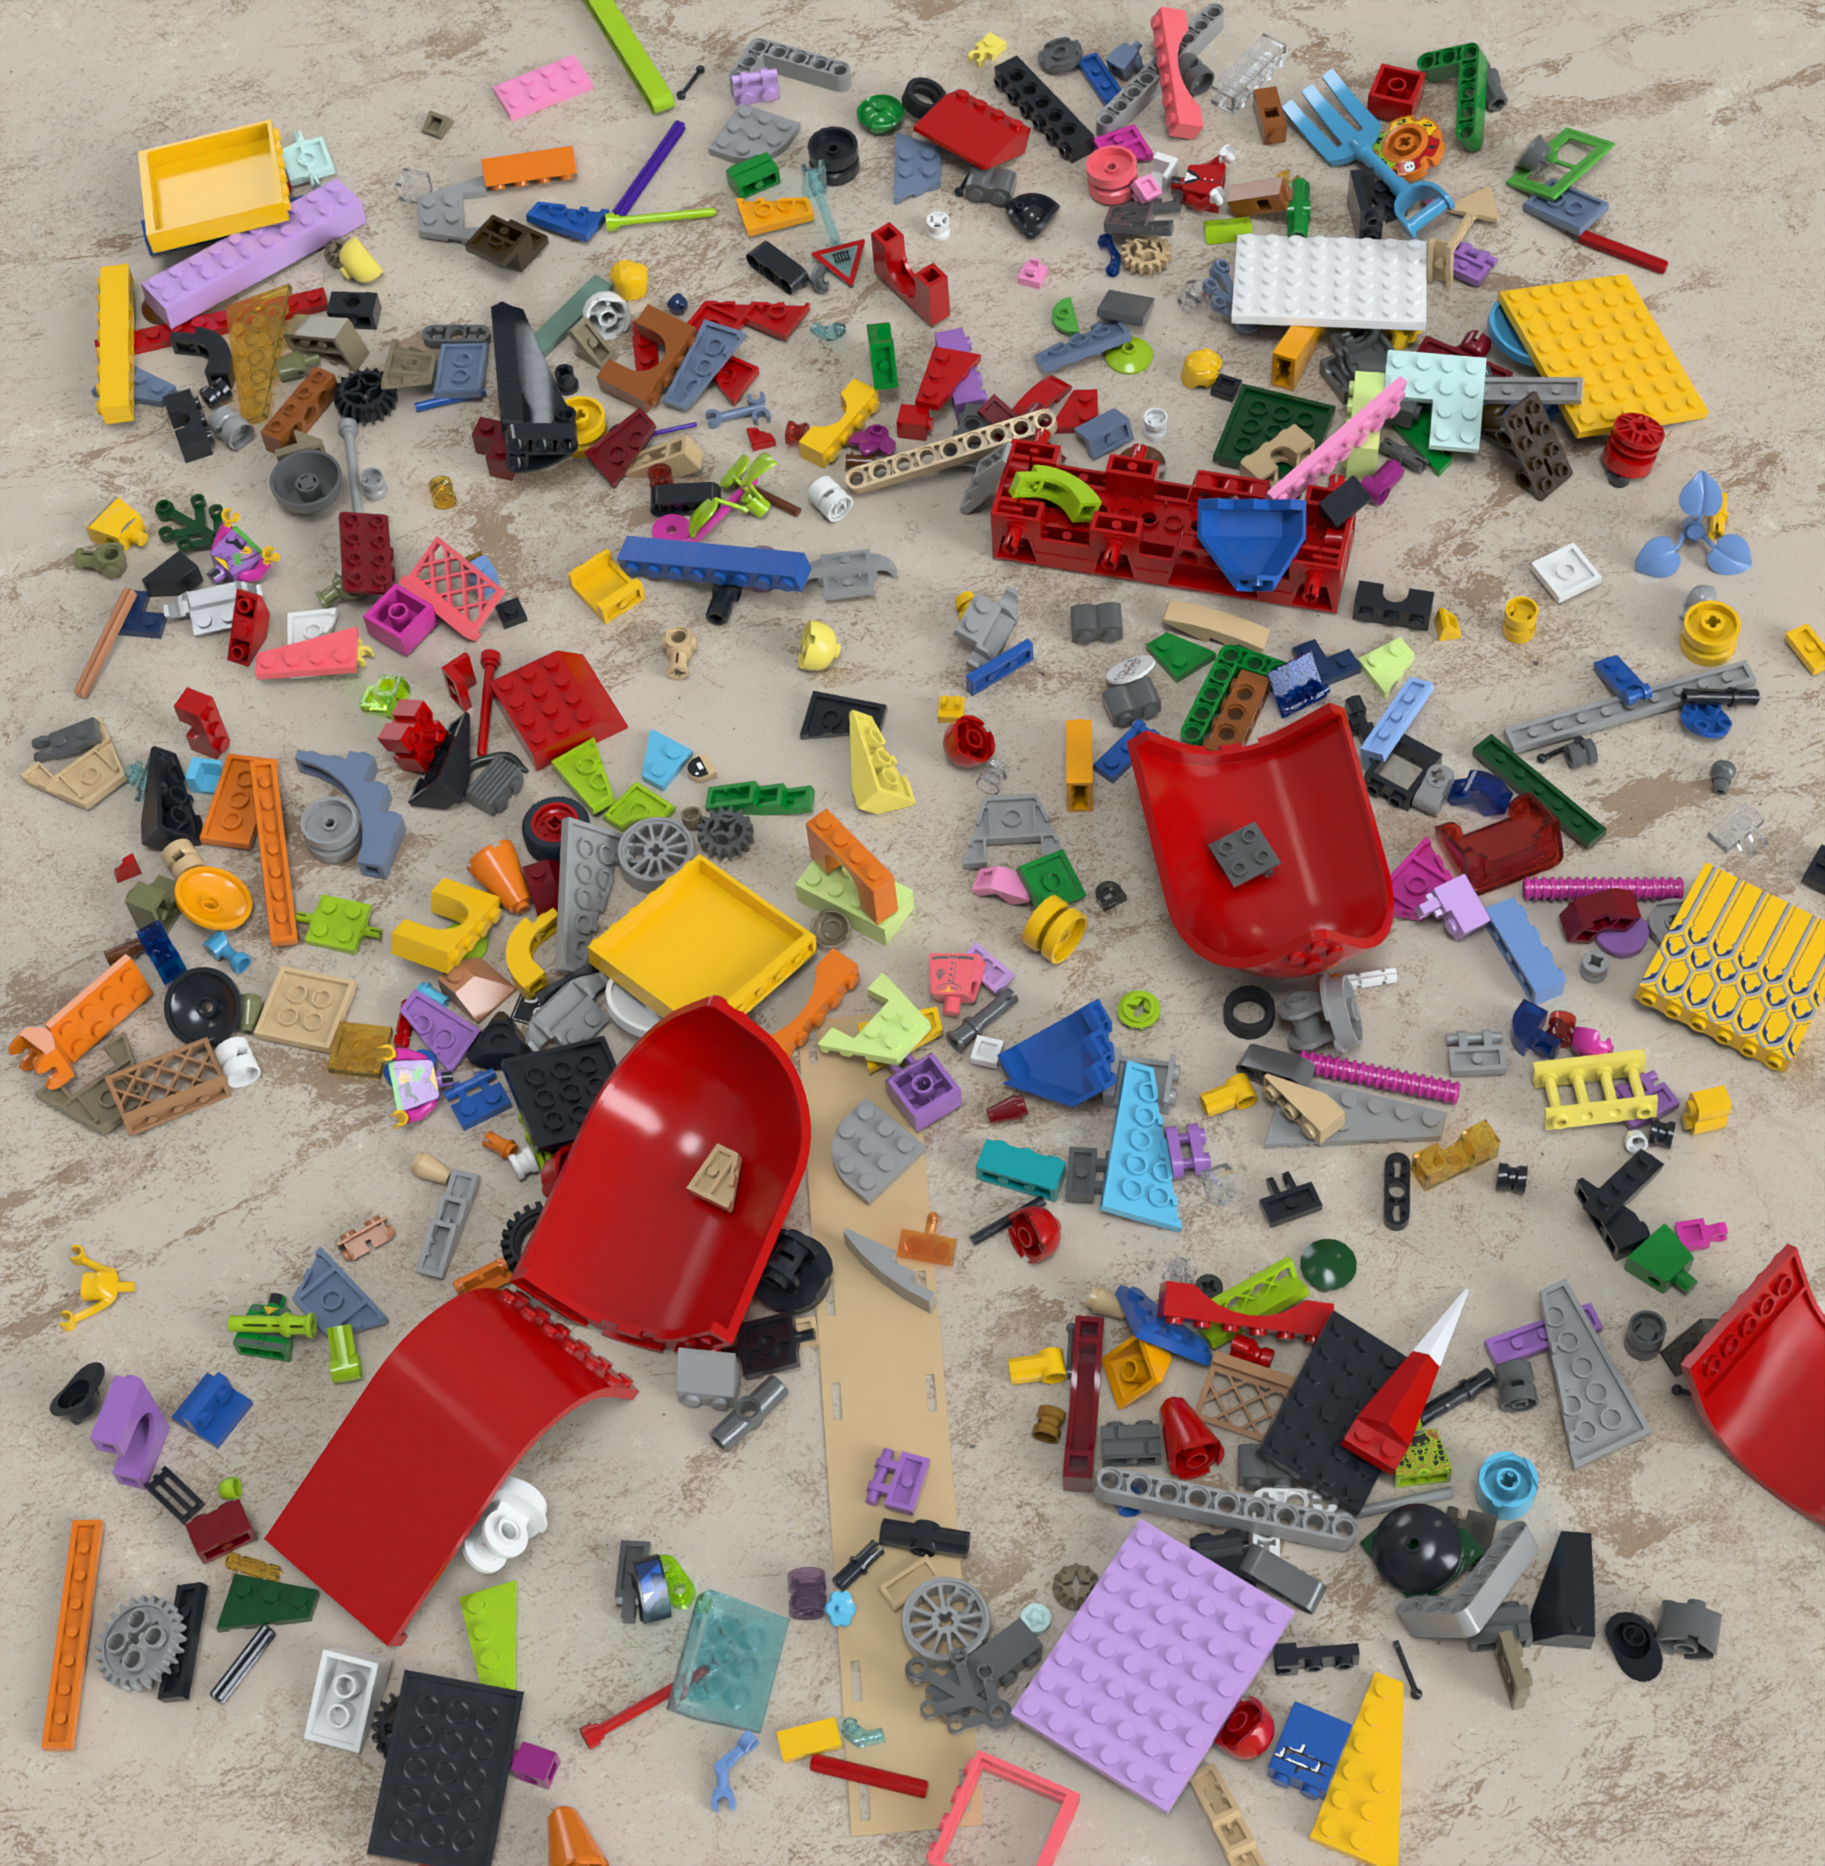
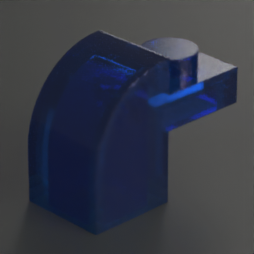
(1482, 790)
(161, 951)
(1528, 1034)

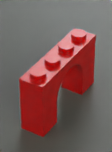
(923, 291)

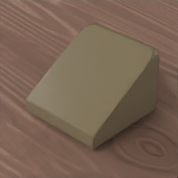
(437, 124)

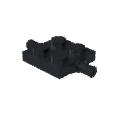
(770, 1344)

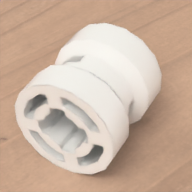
(1155, 424)

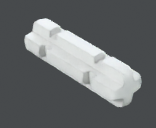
(1373, 977)

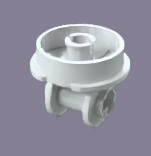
(505, 1526)

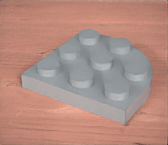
(753, 133)
(872, 1151)

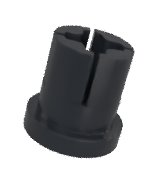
(566, 380)

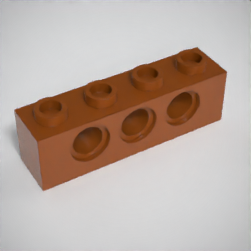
(300, 409)
(1245, 704)

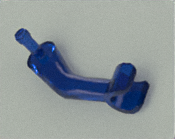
(1106, 241)

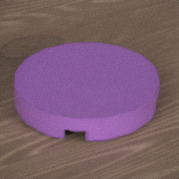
(1624, 943)

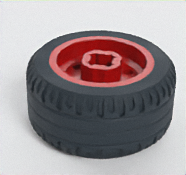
(543, 825)

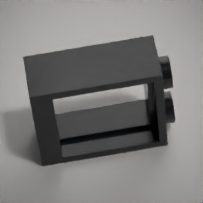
(1411, 751)

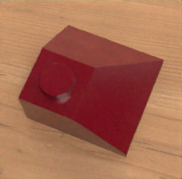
(543, 884)

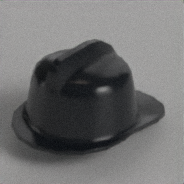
(80, 1395)
(1635, 1645)

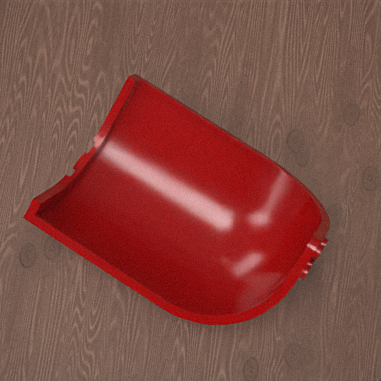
(1314, 810)
(620, 1228)

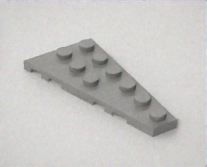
(585, 881)
(1366, 1120)
(1592, 1395)

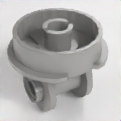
(1340, 1011)

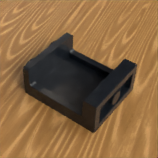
(1365, 219)
(1224, 1549)

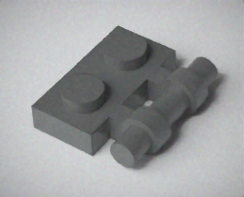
(1082, 1173)

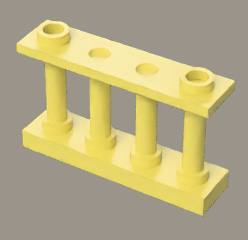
(1590, 1069)

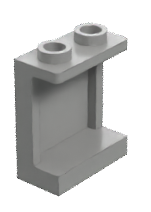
(1165, 1074)

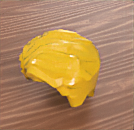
(629, 279)
(1201, 368)

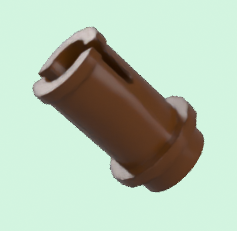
(857, 460)

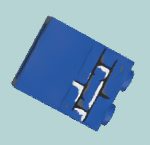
(1308, 1751)

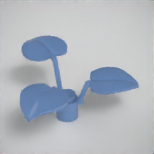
(1697, 497)

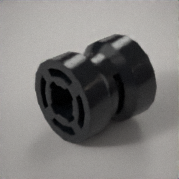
(216, 393)
(1511, 1178)

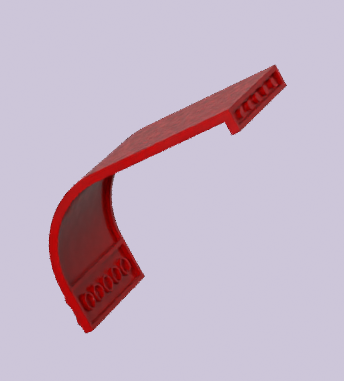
(1764, 1385)
(433, 1450)

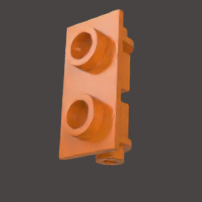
(489, 1276)

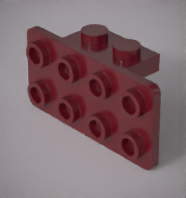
(365, 553)

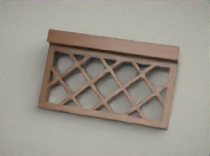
(170, 1105)
(1247, 1373)

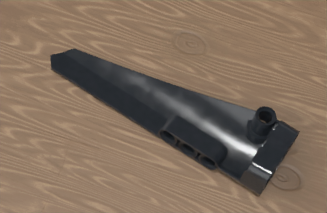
(533, 414)

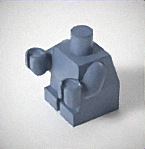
(1125, 60)

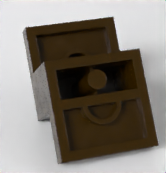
(506, 243)

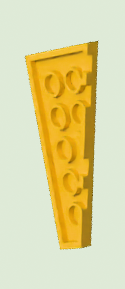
(1364, 1797)

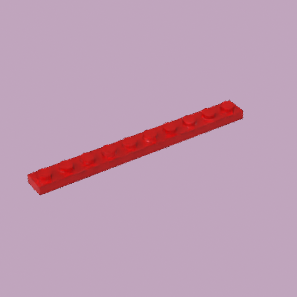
(158, 336)

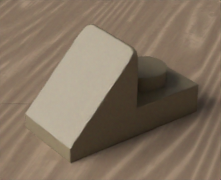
(591, 344)
(304, 442)

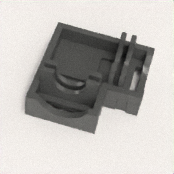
(1353, 351)

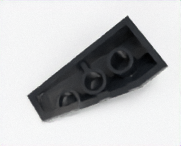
(449, 770)

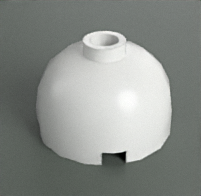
(607, 313)

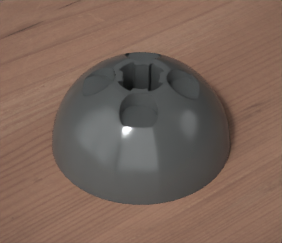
(306, 481)

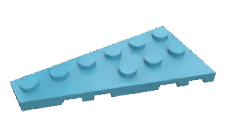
(1138, 1159)

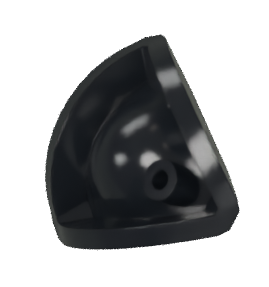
(1032, 212)
(497, 1042)

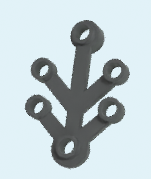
(962, 1695)

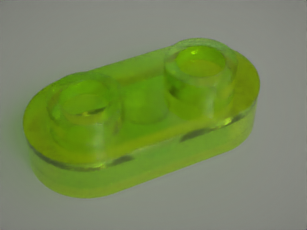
(675, 1579)

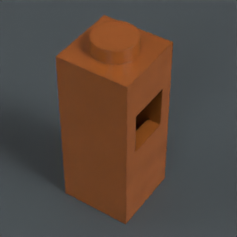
(1269, 115)
(1259, 197)

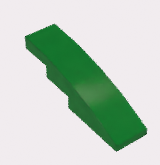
(761, 800)

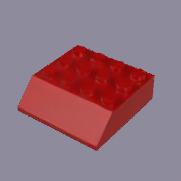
(556, 706)

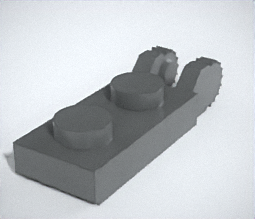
(67, 740)

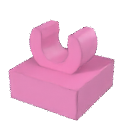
(1145, 189)
(1033, 273)

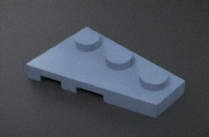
(148, 388)

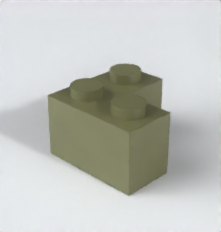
(153, 902)

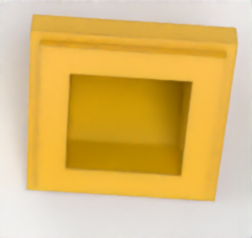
(1446, 625)

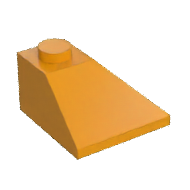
(1135, 1369)

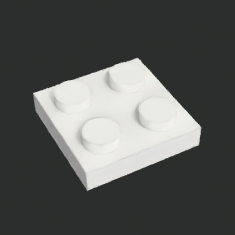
(1566, 573)

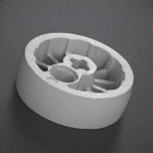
(635, 843)
(959, 1591)

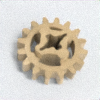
(1146, 253)

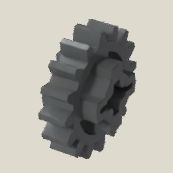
(724, 831)

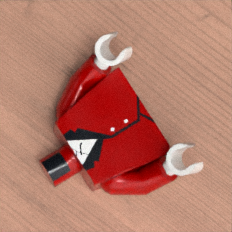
(1205, 182)

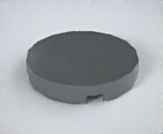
(1060, 55)

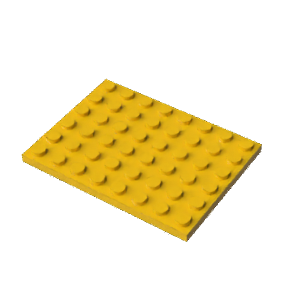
(1611, 341)

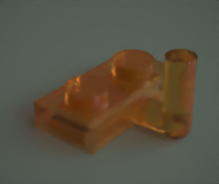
(926, 1245)

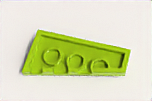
(491, 1630)

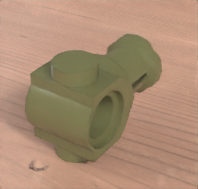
(107, 559)
(335, 593)

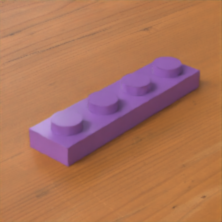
(1528, 1339)

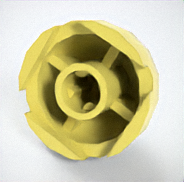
(358, 262)
(818, 646)

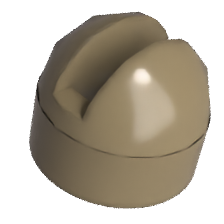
(691, 817)

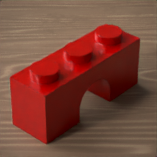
(207, 728)

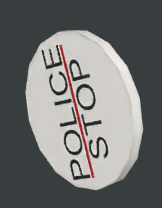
(1130, 669)

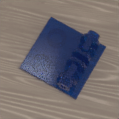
(1297, 684)

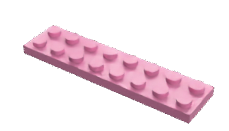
(1341, 443)

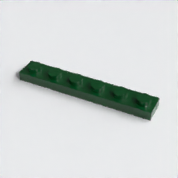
(1525, 778)

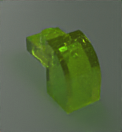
(385, 695)

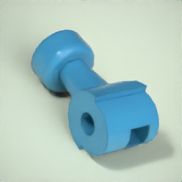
(218, 947)

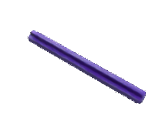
(649, 168)

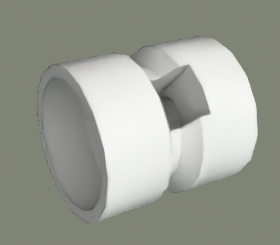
(830, 498)
(237, 1062)

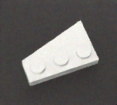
(310, 625)

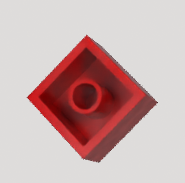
(1395, 92)

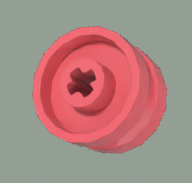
(1111, 173)

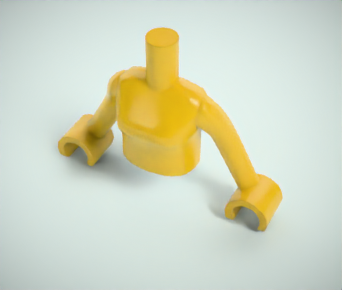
(95, 1286)

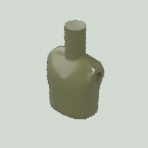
(295, 365)

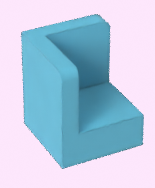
(204, 775)

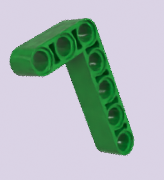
(1470, 67)
(1225, 668)

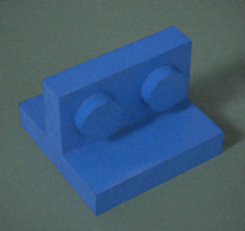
(212, 1409)

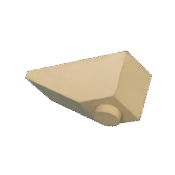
(680, 454)

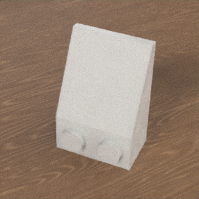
(345, 1697)

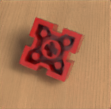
(413, 735)

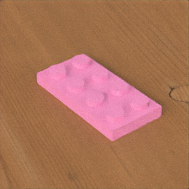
(542, 87)

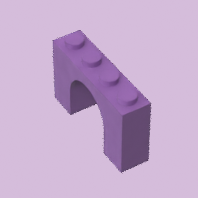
(131, 1428)

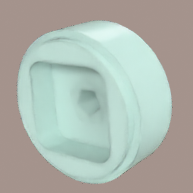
(1037, 1618)

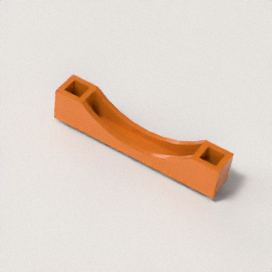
(833, 979)

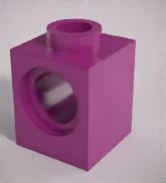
(534, 1765)

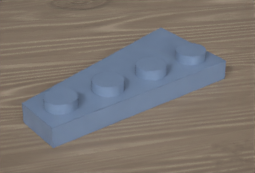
(702, 362)

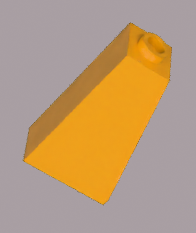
(1294, 354)
(1079, 765)

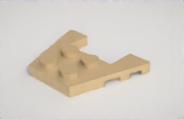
(86, 778)

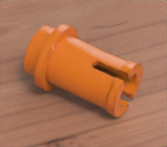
(500, 1145)

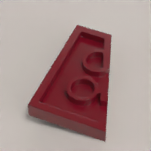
(621, 446)

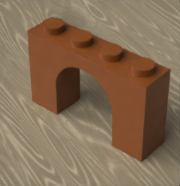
(645, 387)

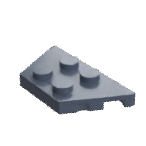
(915, 167)
(335, 1297)

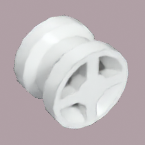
(938, 226)
(523, 1163)

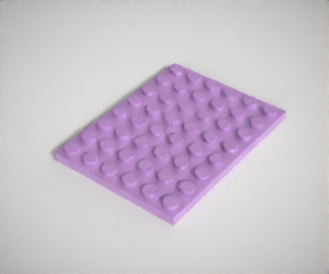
(1153, 1665)

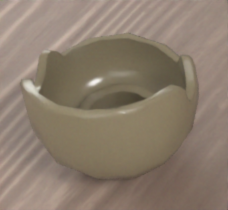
(831, 929)

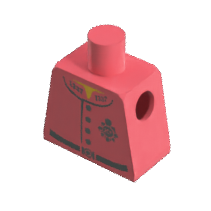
(955, 979)

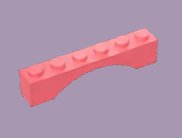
(1181, 110)

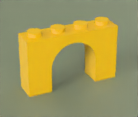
(446, 947)

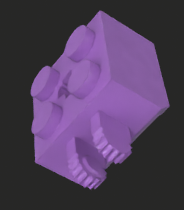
(923, 1090)

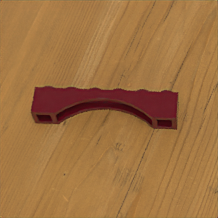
(1084, 1404)

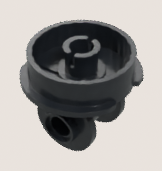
(792, 1255)

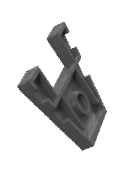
(1138, 219)

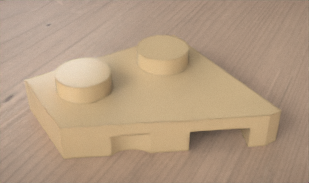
(718, 1178)

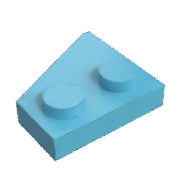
(663, 760)

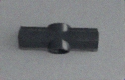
(722, 603)
(924, 1538)

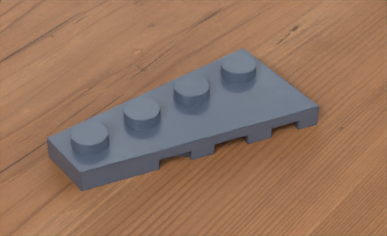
(1083, 345)

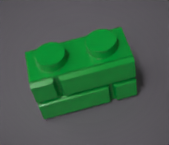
(753, 175)

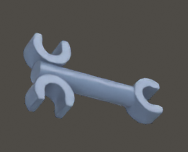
(755, 408)

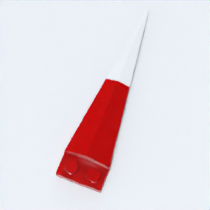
(1391, 1417)

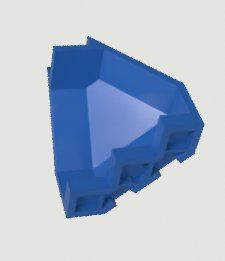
(1252, 538)
(1066, 1059)

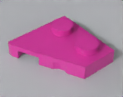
(1129, 138)

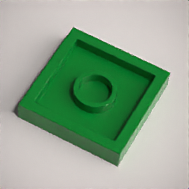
(1050, 877)

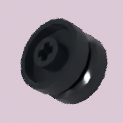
(839, 152)

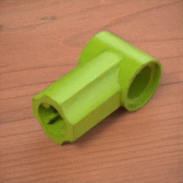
(344, 1362)

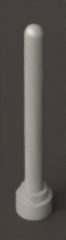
(347, 430)

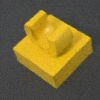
(950, 708)

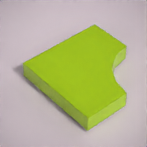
(635, 805)

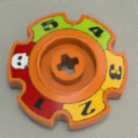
(1410, 146)

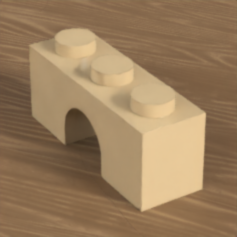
(1289, 446)

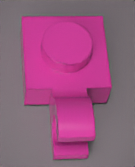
(1697, 1235)

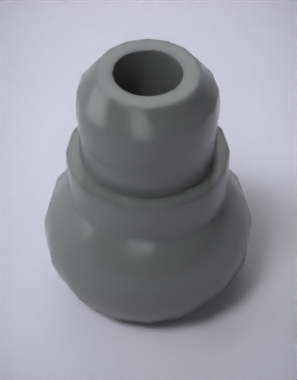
(1722, 773)

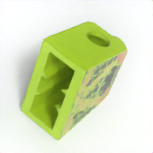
(1424, 1461)

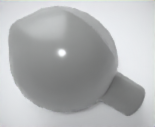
(1699, 594)

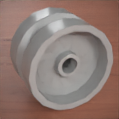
(331, 829)

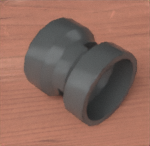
(1580, 753)

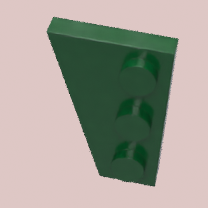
(266, 1602)

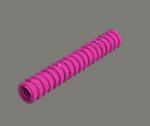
(1579, 888)
(1384, 1078)

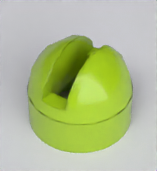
(230, 1488)

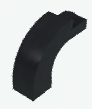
(210, 346)

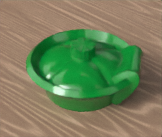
(880, 113)

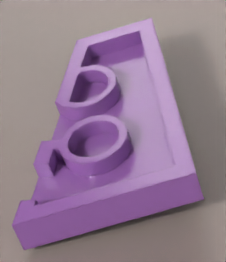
(440, 1029)

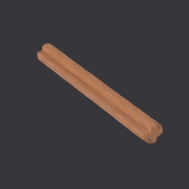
(105, 643)

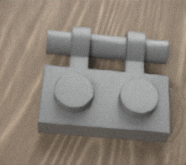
(1476, 1060)

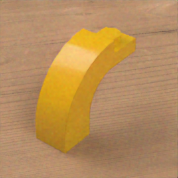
(521, 949)

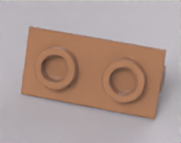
(355, 1241)

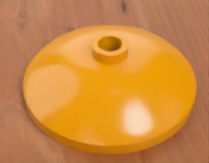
(213, 898)

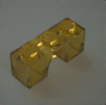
(1473, 1148)

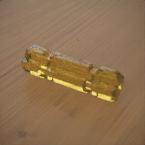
(253, 1567)

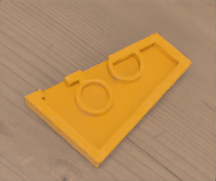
(767, 216)

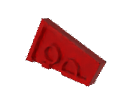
(942, 375)

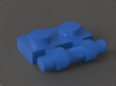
(481, 1105)

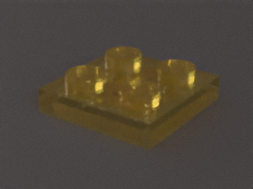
(357, 1051)

